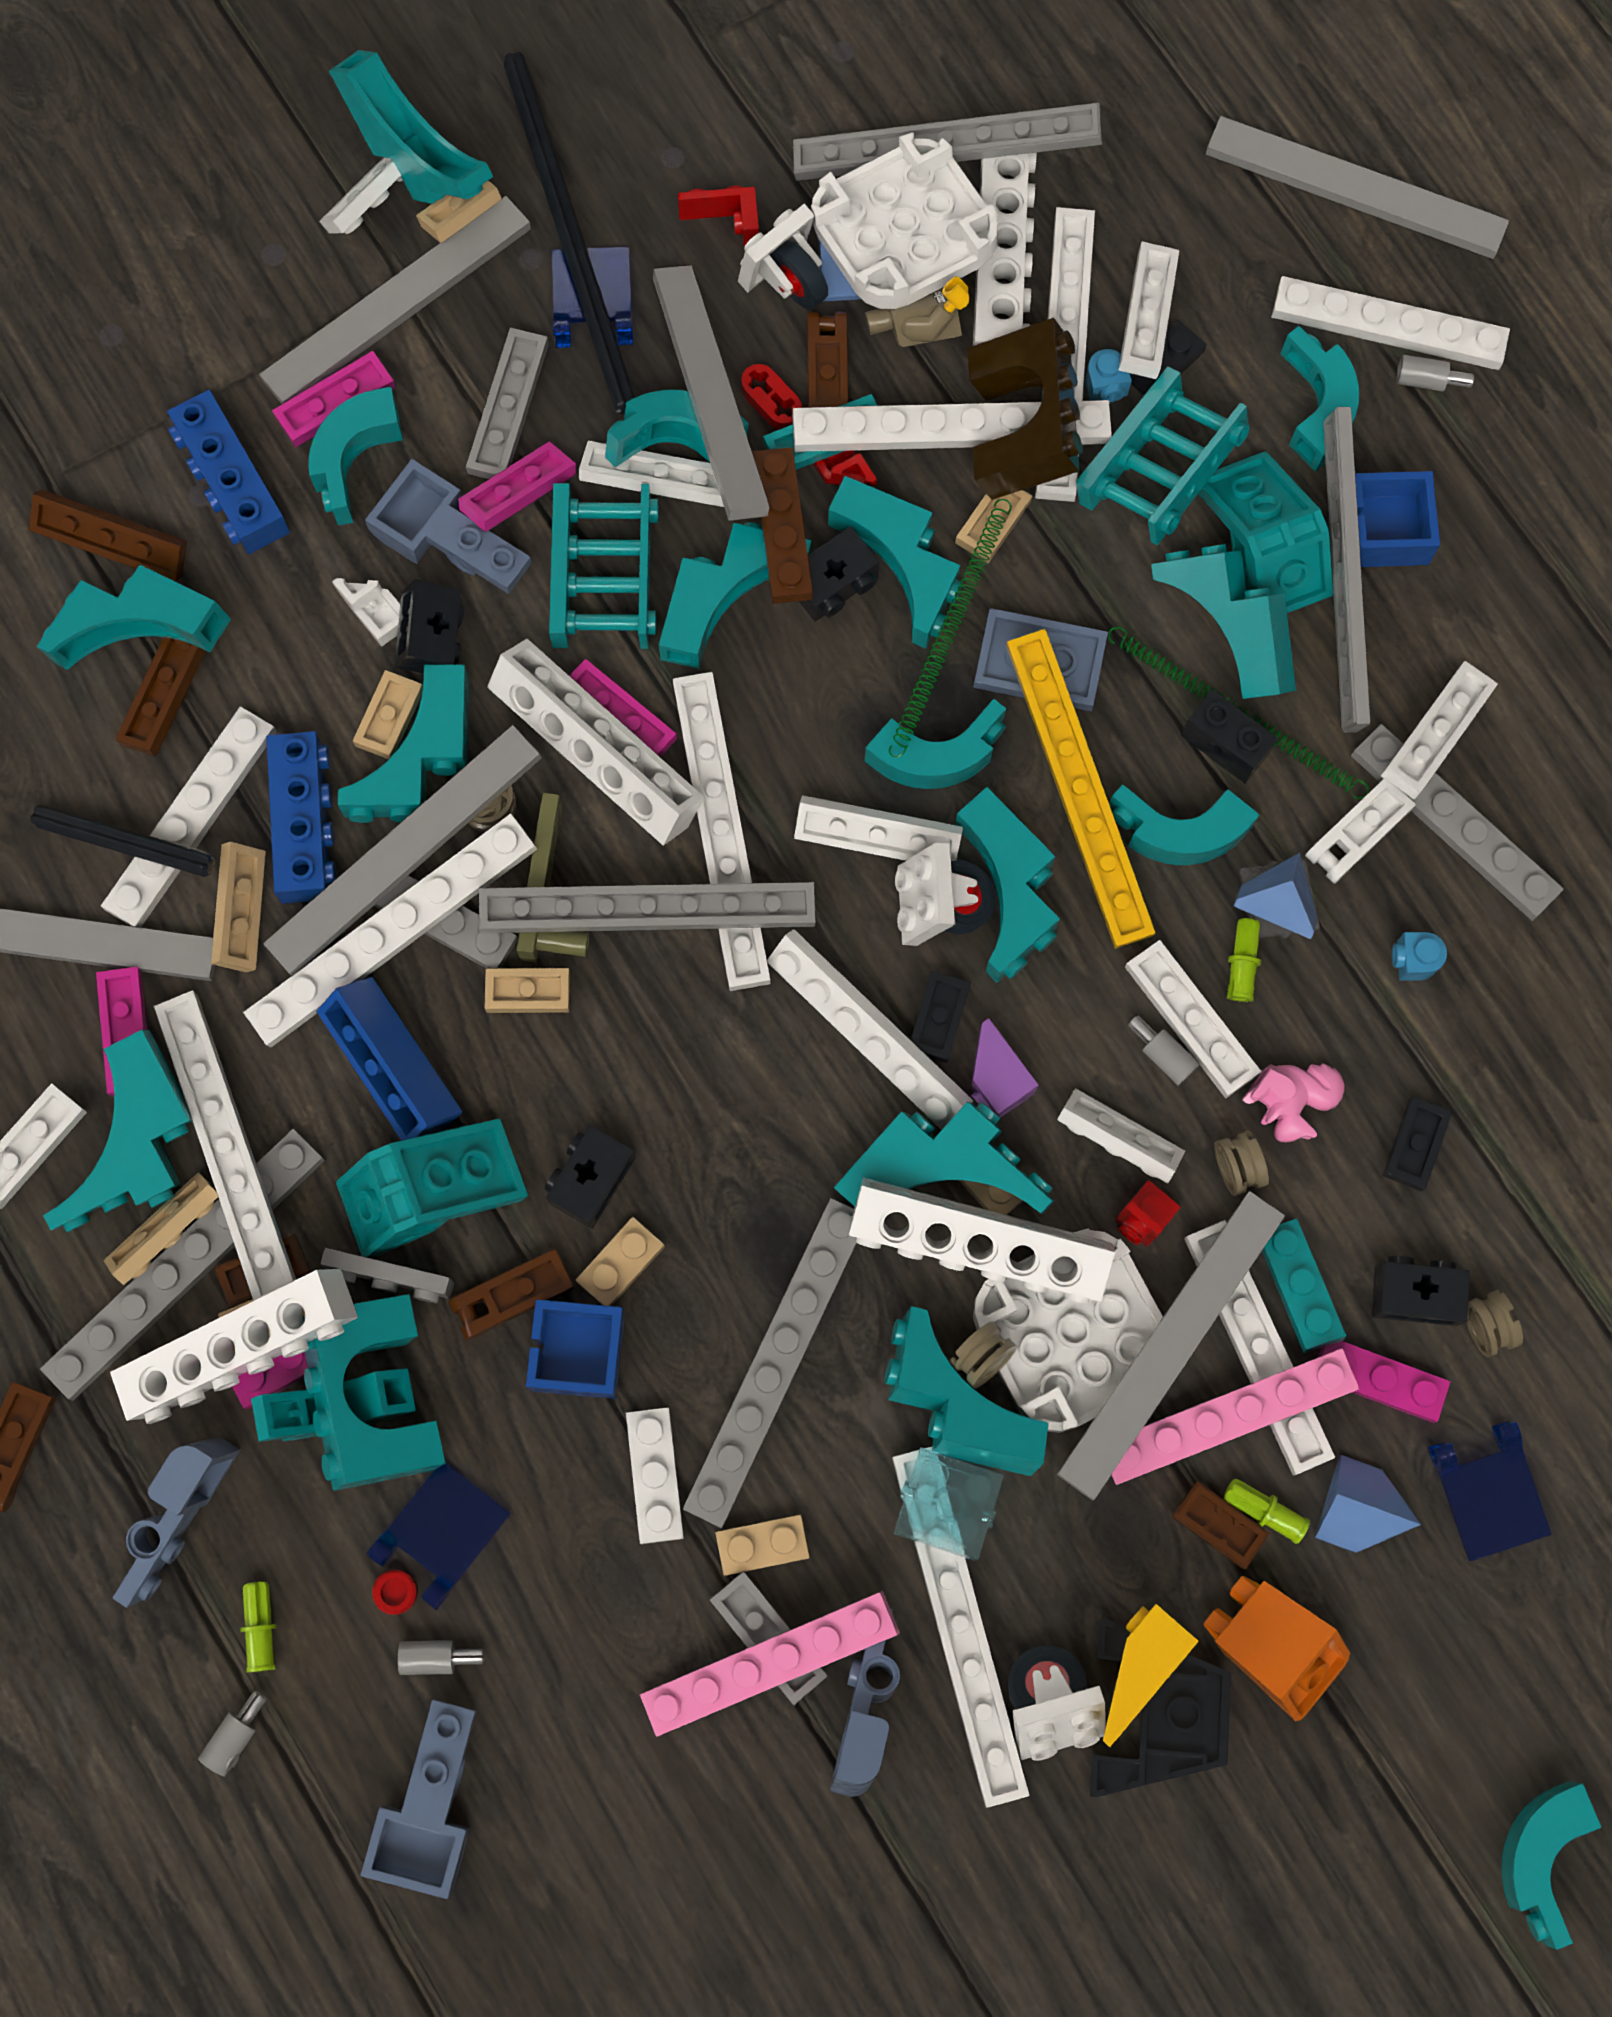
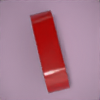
(777, 392)

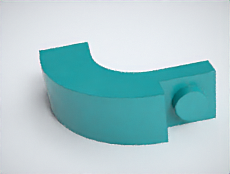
(1333, 383)
(653, 420)
(345, 434)
(937, 763)
(1183, 840)
(370, 1397)
(1530, 1851)

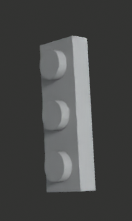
(388, 1276)
(757, 1622)

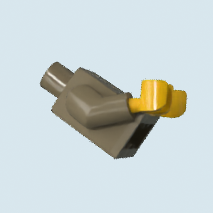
(926, 319)

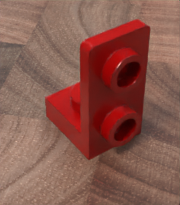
(732, 201)
(1146, 1215)

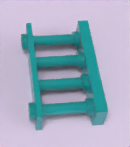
(1145, 425)
(568, 547)

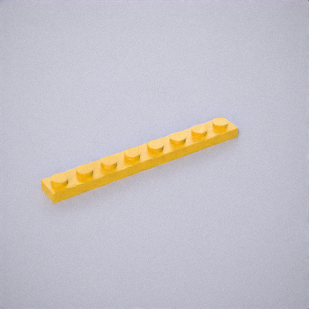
(1080, 789)

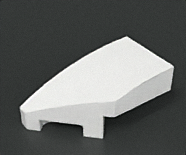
(373, 607)

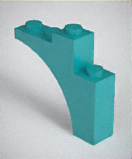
(398, 132)
(963, 1150)
(133, 1161)

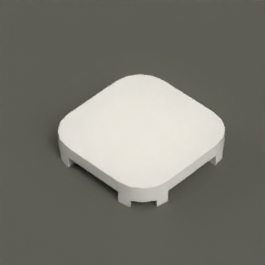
(904, 223)
(1067, 1349)

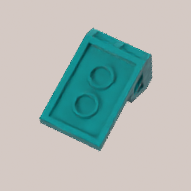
(1275, 528)
(427, 1180)

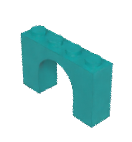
(354, 1450)

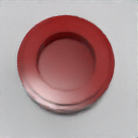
(395, 1592)

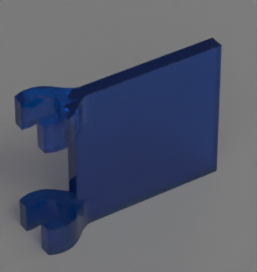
(613, 276)
(1492, 1495)
(442, 1530)

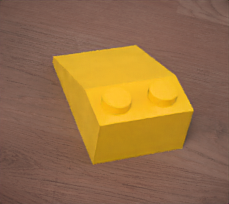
(1148, 1660)

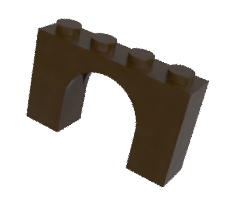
(1049, 441)

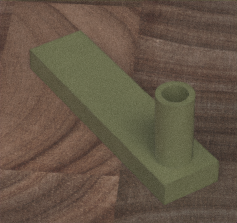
(540, 873)

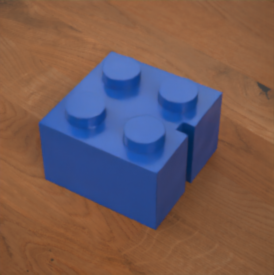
(1396, 518)
(578, 1351)

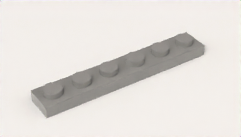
(1467, 831)

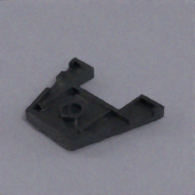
(1180, 1725)

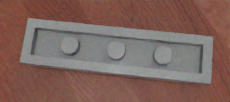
(507, 403)
(462, 932)

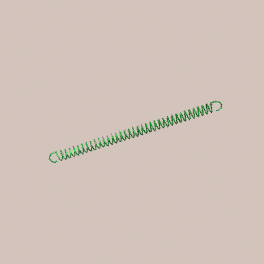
(947, 624)
(1240, 707)

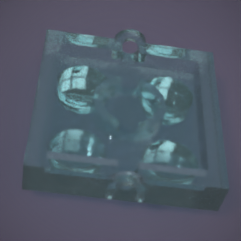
(948, 1504)

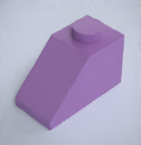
(998, 1073)

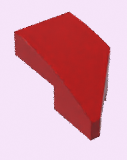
(845, 464)

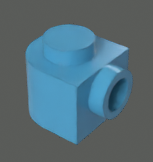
(1104, 379)
(1418, 955)

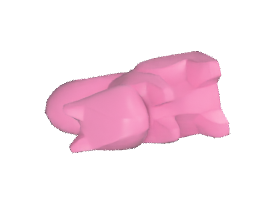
(1288, 1090)

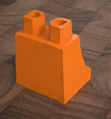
(1279, 1646)

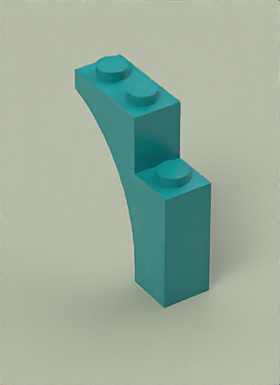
(902, 540)
(708, 590)
(144, 608)
(1250, 619)
(434, 744)
(1015, 864)
(962, 1420)

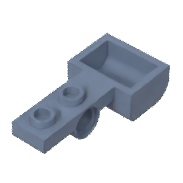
(424, 512)
(181, 1487)
(864, 1734)
(417, 1844)

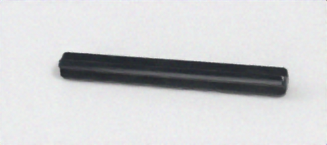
(123, 840)

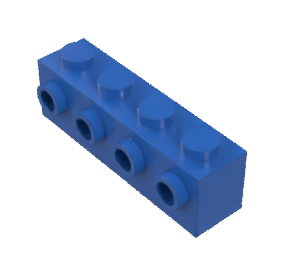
(228, 472)
(299, 816)
(388, 1060)

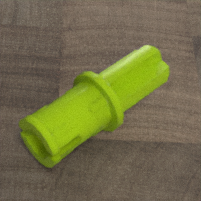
(1244, 961)
(1266, 1510)
(258, 1627)

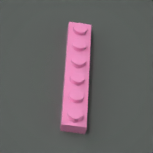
(1237, 1414)
(770, 1663)

